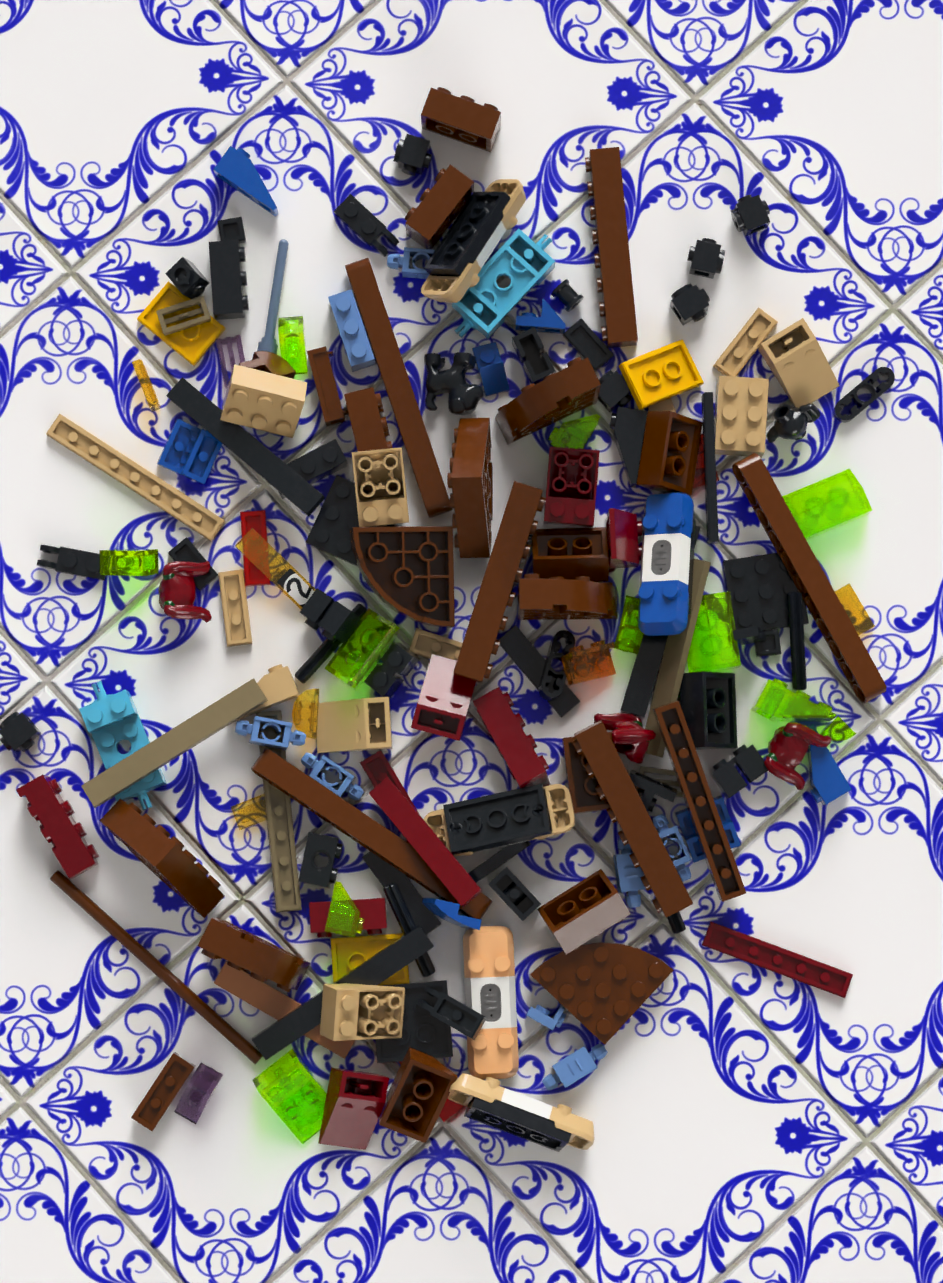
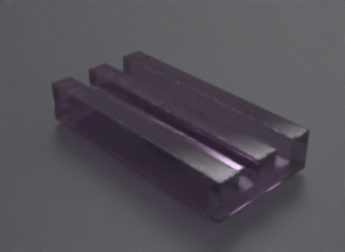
(229, 340)

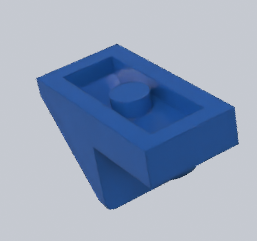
(547, 323)
(491, 369)

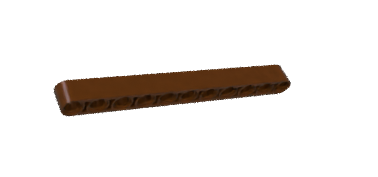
(398, 387)
(809, 578)
(358, 827)

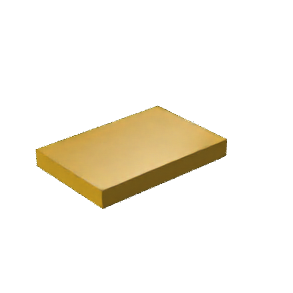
(188, 343)
(661, 374)
(351, 952)

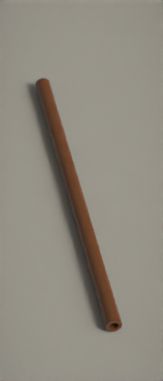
(156, 967)

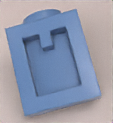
(542, 1016)

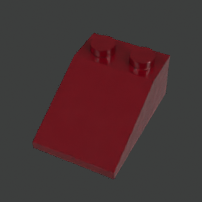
(623, 539)

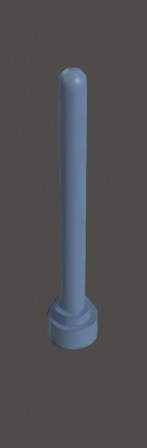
(268, 342)

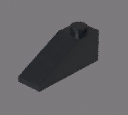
(629, 435)

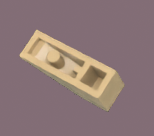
(277, 687)

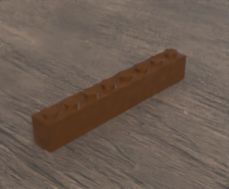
(613, 247)
(498, 582)
(699, 801)
(633, 819)

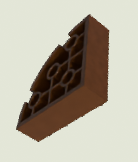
(549, 400)
(472, 487)
(409, 570)
(565, 599)
(163, 856)
(252, 953)
(602, 983)

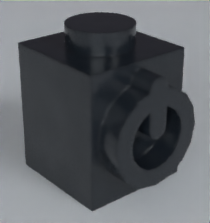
(413, 154)
(750, 215)
(706, 258)
(187, 278)
(689, 303)
(613, 391)
(18, 732)

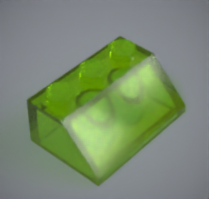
(828, 504)
(713, 639)
(362, 650)

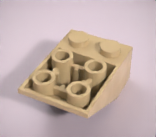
(799, 364)
(380, 487)
(354, 725)
(361, 1012)

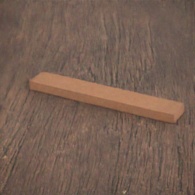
(272, 1003)

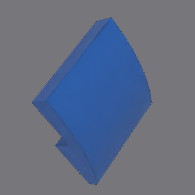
(189, 451)
(690, 835)
(449, 912)

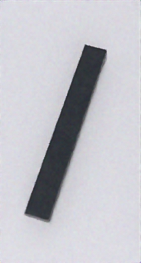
(246, 447)
(645, 671)
(368, 973)

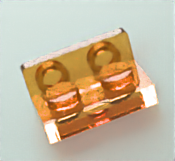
(588, 664)

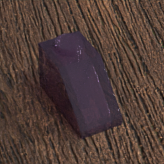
(198, 1093)

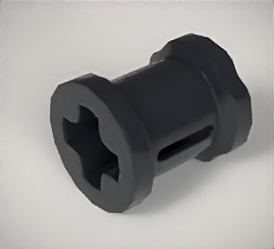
(567, 295)

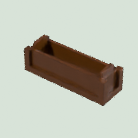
(326, 386)
(163, 1091)

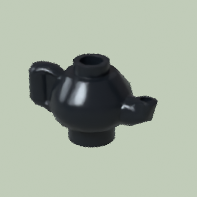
(792, 421)

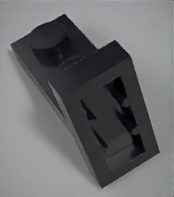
(650, 788)

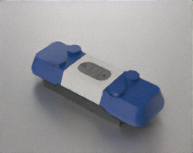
(666, 564)

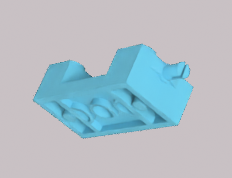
(487, 303)
(111, 721)

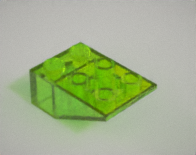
(783, 705)
(293, 1095)

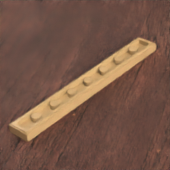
(135, 477)

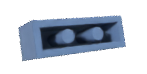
(352, 330)

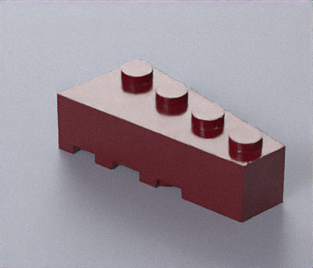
(511, 740)
(59, 826)

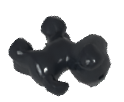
(462, 396)

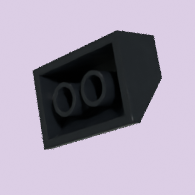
(710, 709)

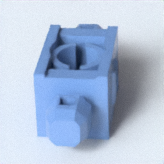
(396, 261)
(243, 728)
(310, 761)
(660, 823)
(628, 876)
(574, 1067)

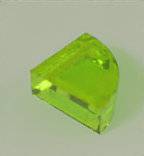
(838, 730)

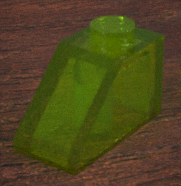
(293, 342)
(574, 432)
(129, 562)
(628, 634)
(343, 913)

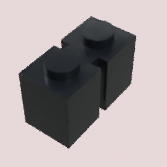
(528, 348)
(330, 616)
(396, 660)
(727, 776)

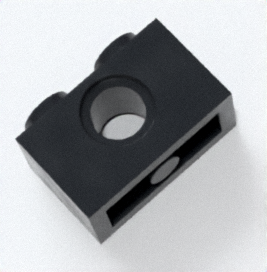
(315, 845)
(514, 894)

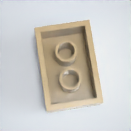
(263, 401)
(740, 415)

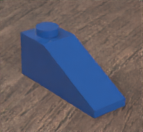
(240, 173)
(825, 775)

